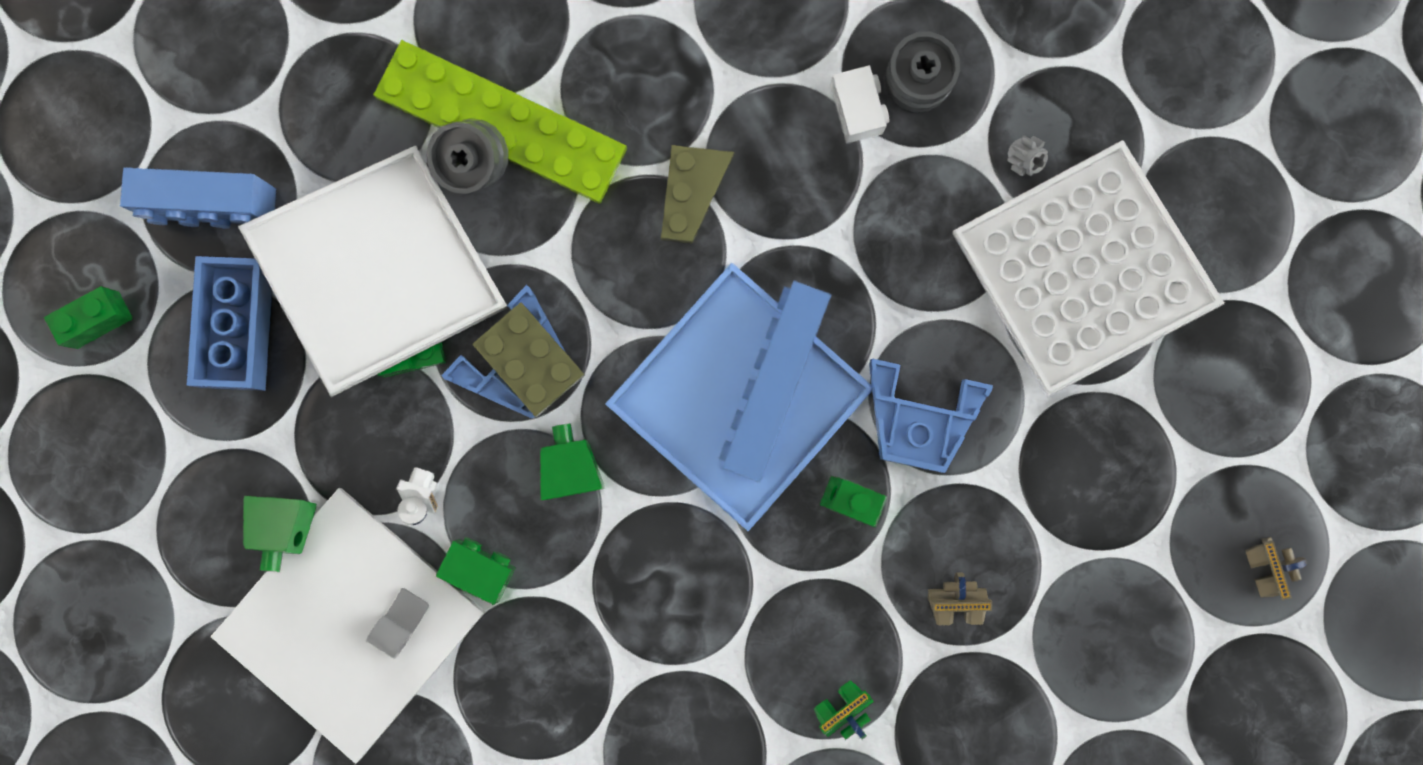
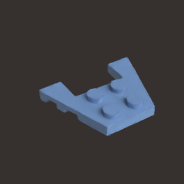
(493, 386)
(919, 432)

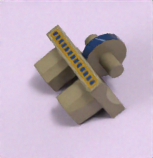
(1276, 583)
(959, 597)

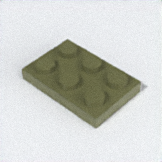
(528, 359)

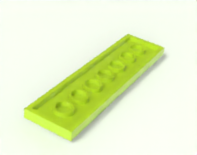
(534, 134)

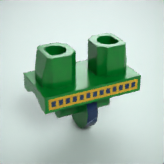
(833, 720)

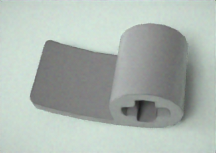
(398, 624)

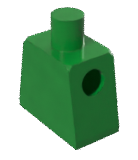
(568, 466)
(853, 501)
(276, 528)

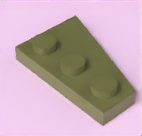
(690, 190)

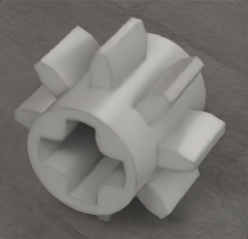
(1027, 155)

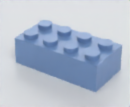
(195, 196)
(229, 324)

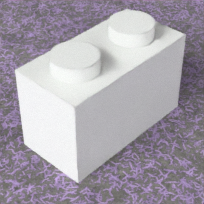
(859, 104)

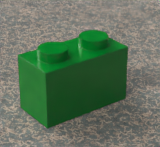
(88, 318)
(476, 570)

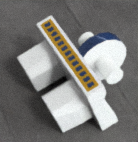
(417, 497)

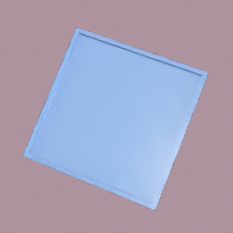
(695, 383)

